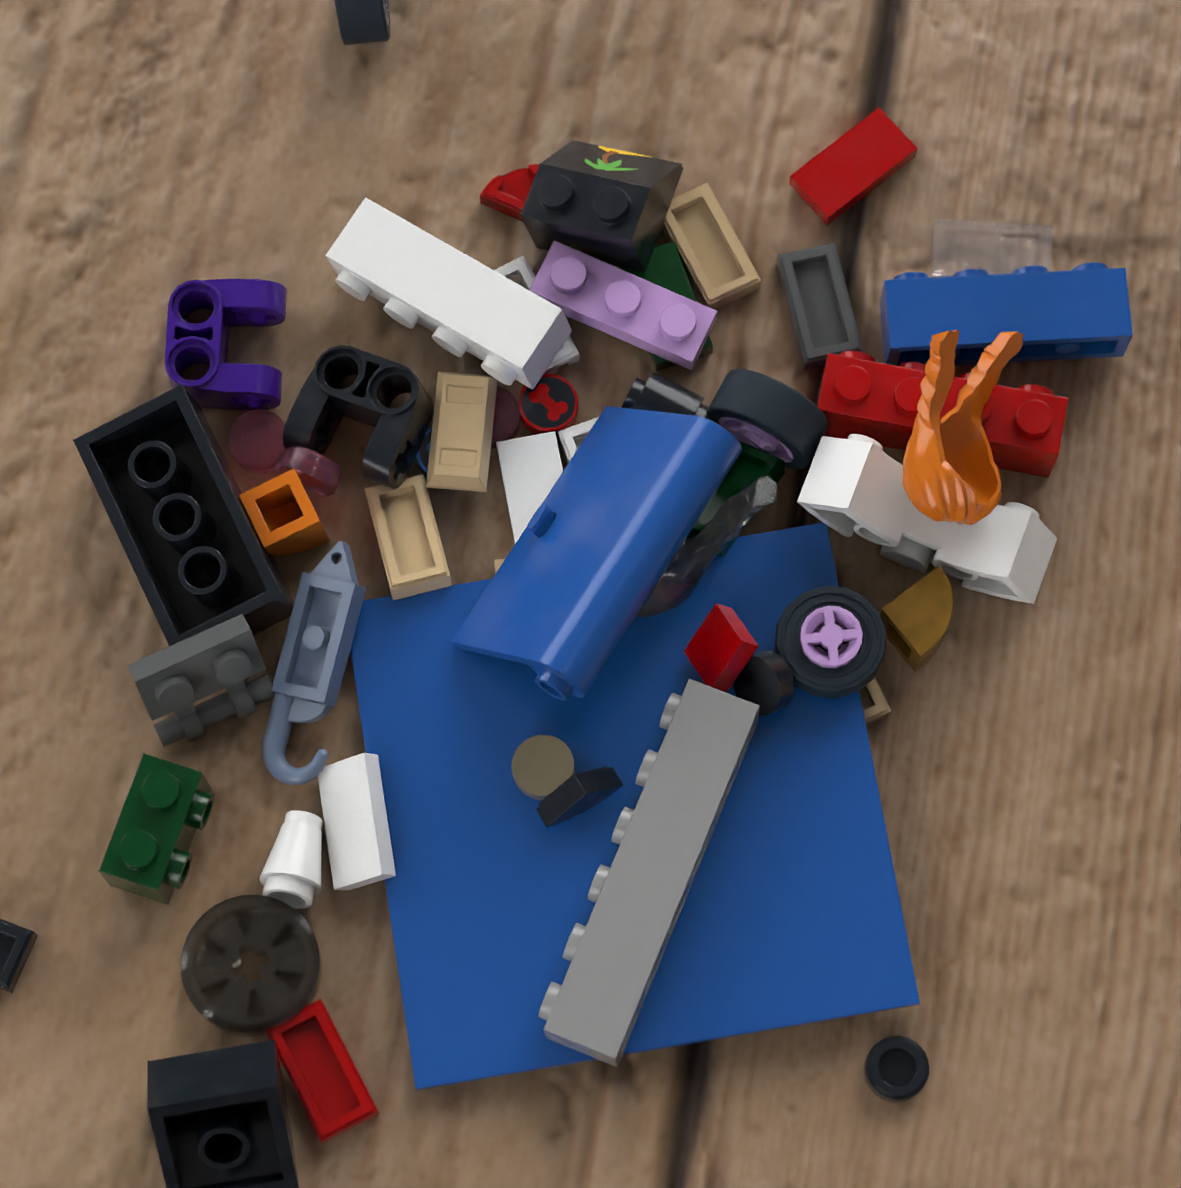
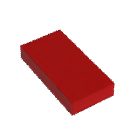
(853, 166)
(323, 1072)

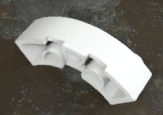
(862, 491)

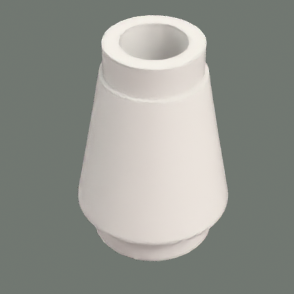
(295, 861)

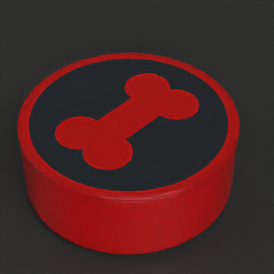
(549, 405)

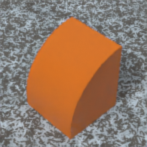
(284, 515)

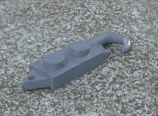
(313, 659)

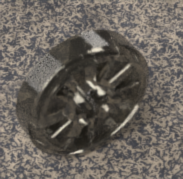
(215, 951)

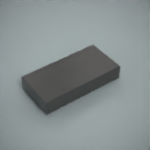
(818, 304)

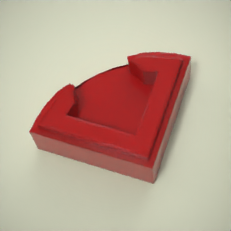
(509, 191)

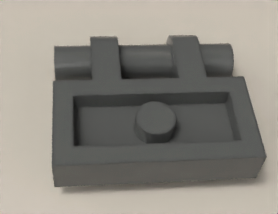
(199, 668)

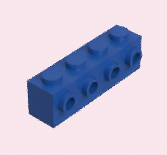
(1059, 313)

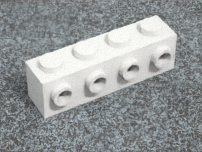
(448, 294)

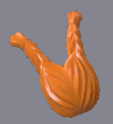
(949, 460)

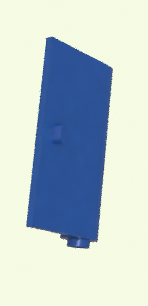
(599, 545)

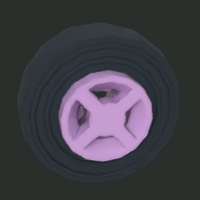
(830, 618)

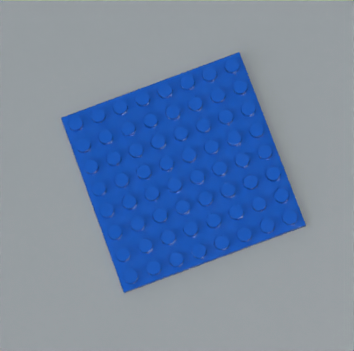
(792, 898)

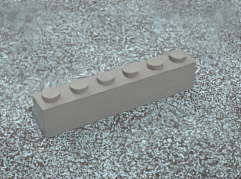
(651, 873)

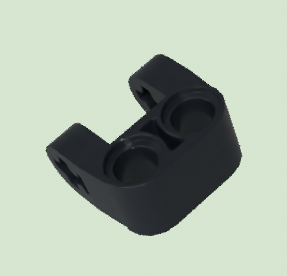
(368, 401)

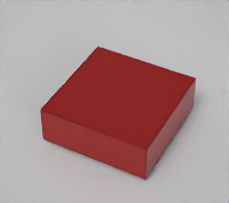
(721, 648)

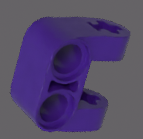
(233, 304)

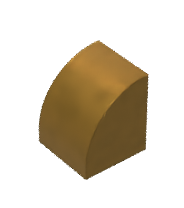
(920, 618)

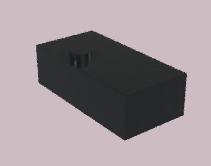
(183, 519)

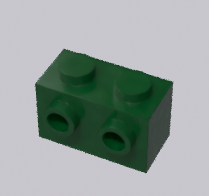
(157, 829)

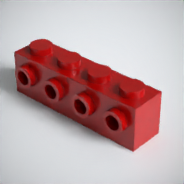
(882, 401)

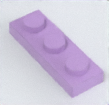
(624, 305)

